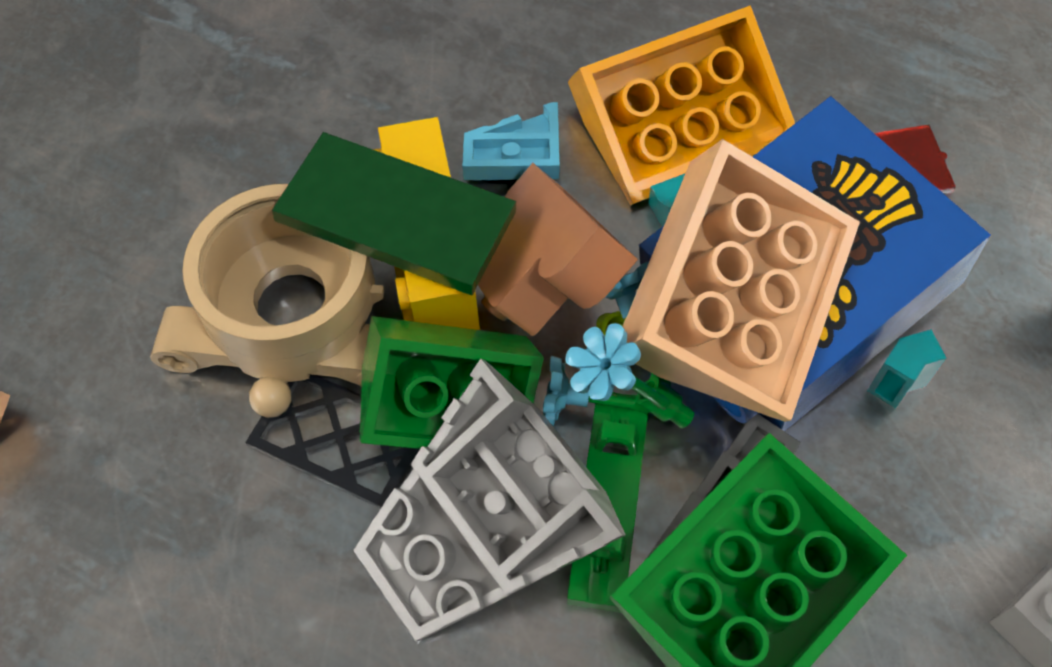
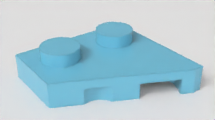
(512, 146)

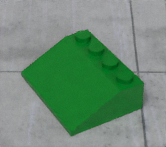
(758, 570)

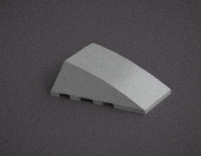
(484, 510)

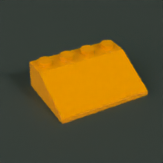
(680, 97)

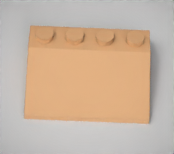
(740, 283)

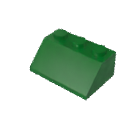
(419, 369)

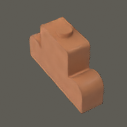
(550, 255)

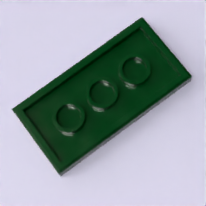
(396, 212)

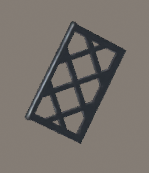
(344, 477)

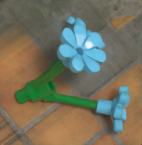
(607, 365)

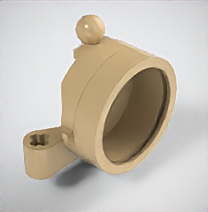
(224, 274)

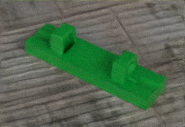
(604, 570)

